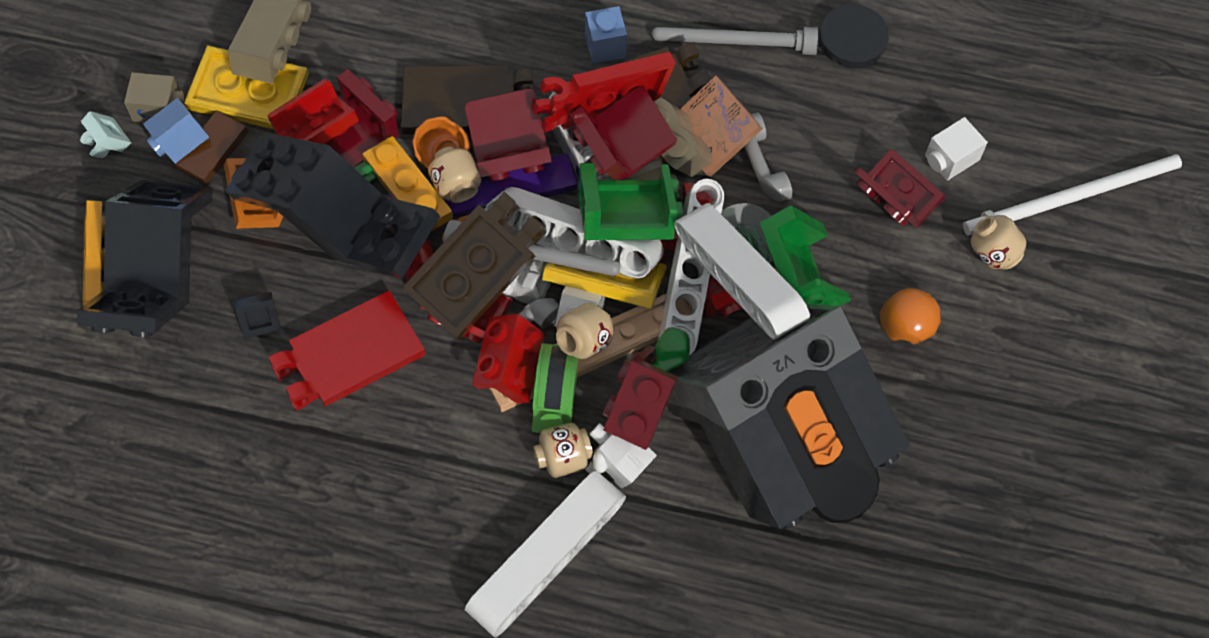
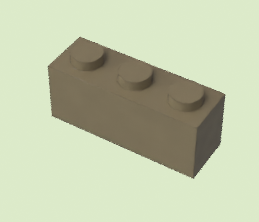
(266, 37)

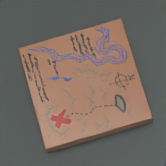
(720, 122)

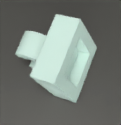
(105, 133)

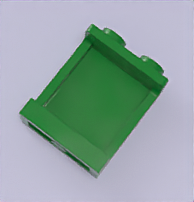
(628, 206)
(789, 242)

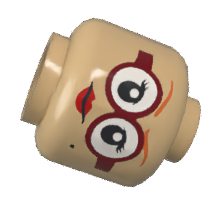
(454, 174)
(998, 242)
(584, 331)
(563, 449)

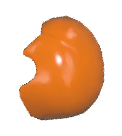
(435, 135)
(910, 316)

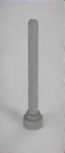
(803, 40)
(560, 257)

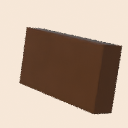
(211, 154)

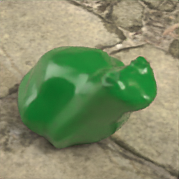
(672, 349)

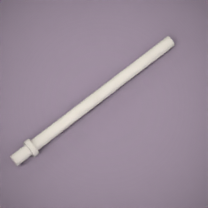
(1081, 191)

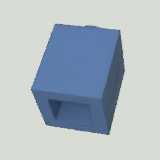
(605, 35)
(174, 131)

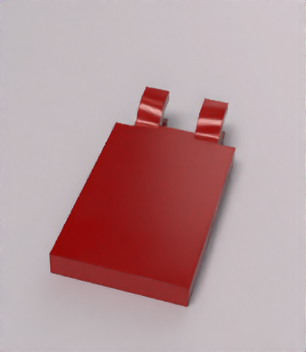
(602, 88)
(348, 352)

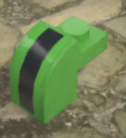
(554, 388)

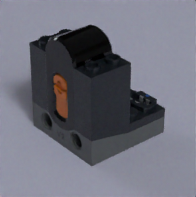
(792, 418)

